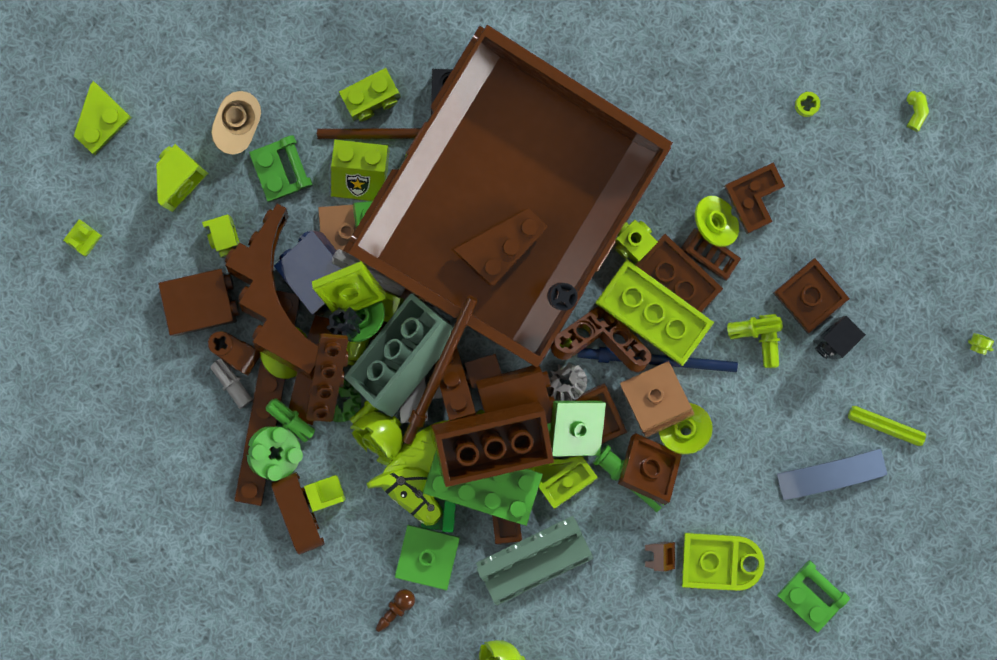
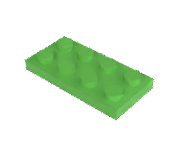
(502, 495)

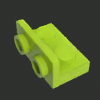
(370, 94)

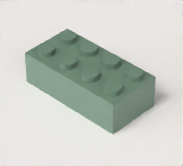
(400, 355)

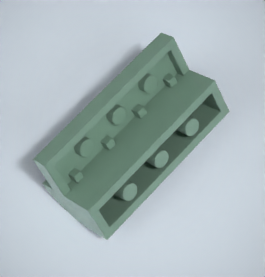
(534, 560)

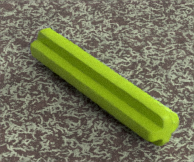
(887, 426)

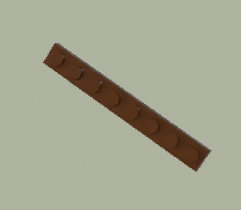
(251, 486)

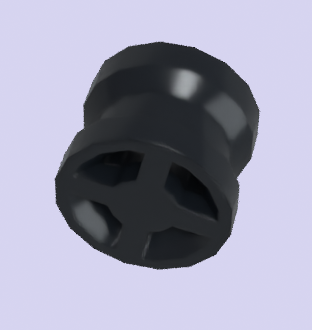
(567, 296)

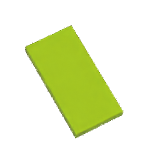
(654, 312)

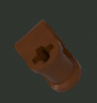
(237, 354)

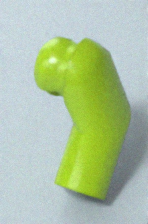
(920, 108)

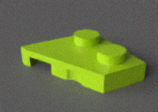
(99, 119)
(564, 479)

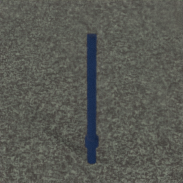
(605, 355)

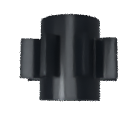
(344, 323)

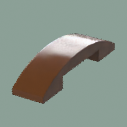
(302, 384)

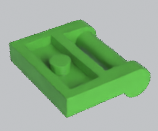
(272, 172)
(807, 603)

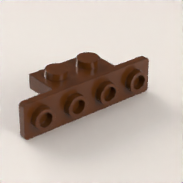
(327, 377)

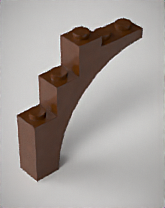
(255, 266)

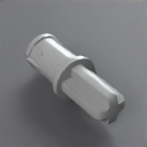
(231, 383)

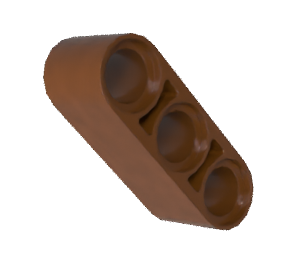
(296, 513)

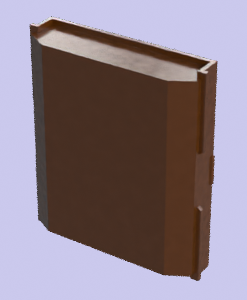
(501, 142)

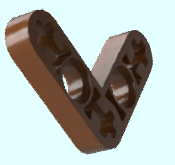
(599, 330)

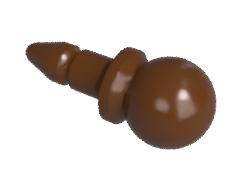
(403, 601)

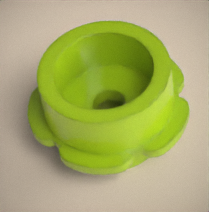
(981, 343)

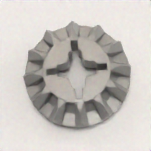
(566, 392)

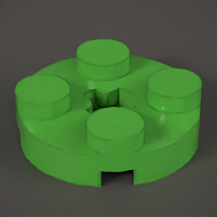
(259, 452)

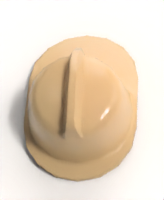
(236, 122)

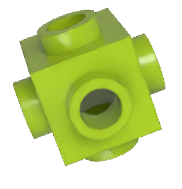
(643, 244)

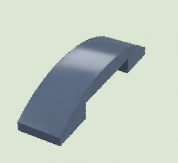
(832, 474)

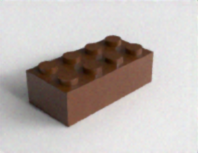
(492, 443)

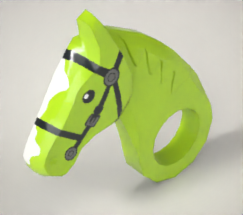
(407, 476)

